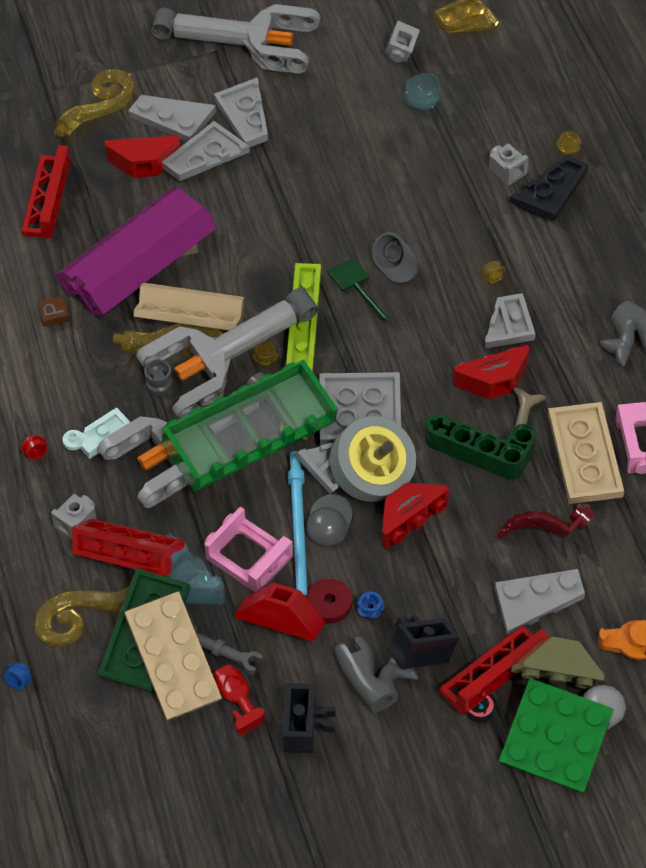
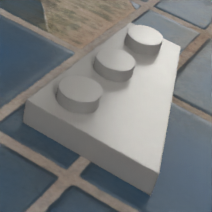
(244, 111)
(172, 115)
(204, 151)
(530, 598)

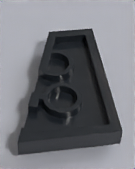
(552, 190)

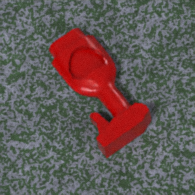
(236, 690)

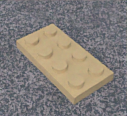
(585, 453)
(172, 656)

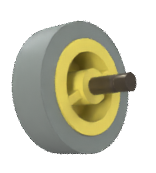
(372, 458)

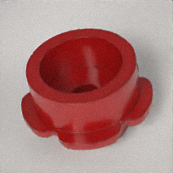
(34, 447)

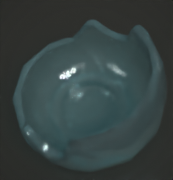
(423, 91)

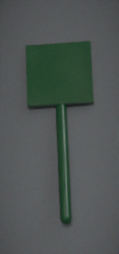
(351, 274)

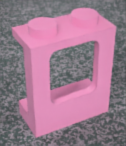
(627, 418)
(271, 562)

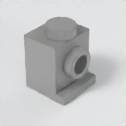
(401, 42)
(508, 163)
(72, 513)

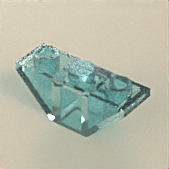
(192, 570)

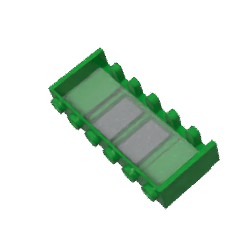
(248, 424)

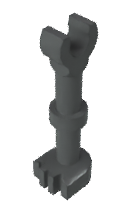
(219, 648)

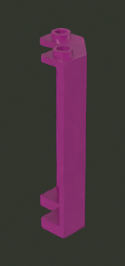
(136, 251)

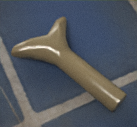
(526, 403)

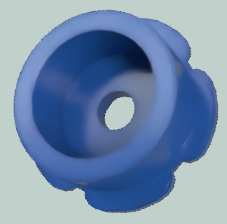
(373, 599)
(17, 675)

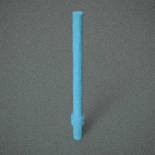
(296, 480)

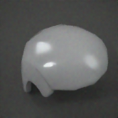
(610, 697)

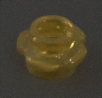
(569, 142)
(493, 272)
(265, 348)

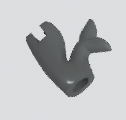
(626, 320)
(359, 669)

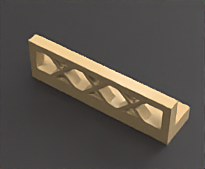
(189, 306)

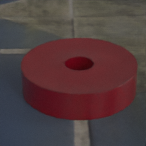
(334, 590)

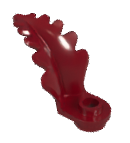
(579, 518)

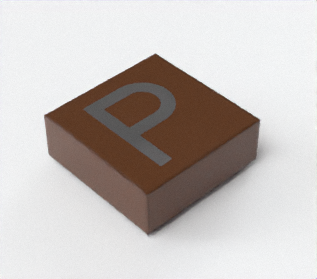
(53, 311)

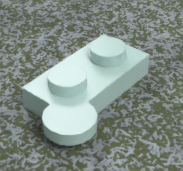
(95, 433)

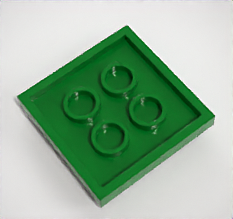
(556, 735)

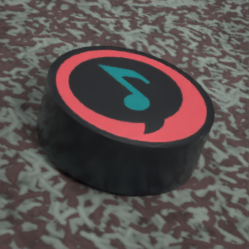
(482, 711)

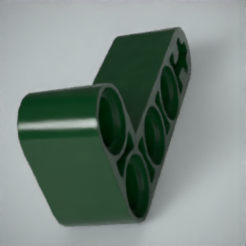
(446, 433)

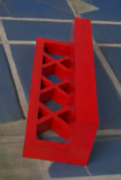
(51, 197)
(125, 546)
(495, 675)

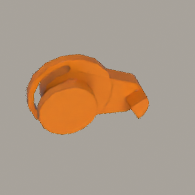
(628, 639)

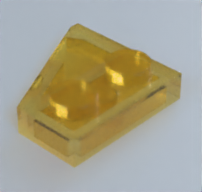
(466, 16)

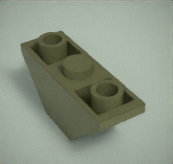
(560, 662)

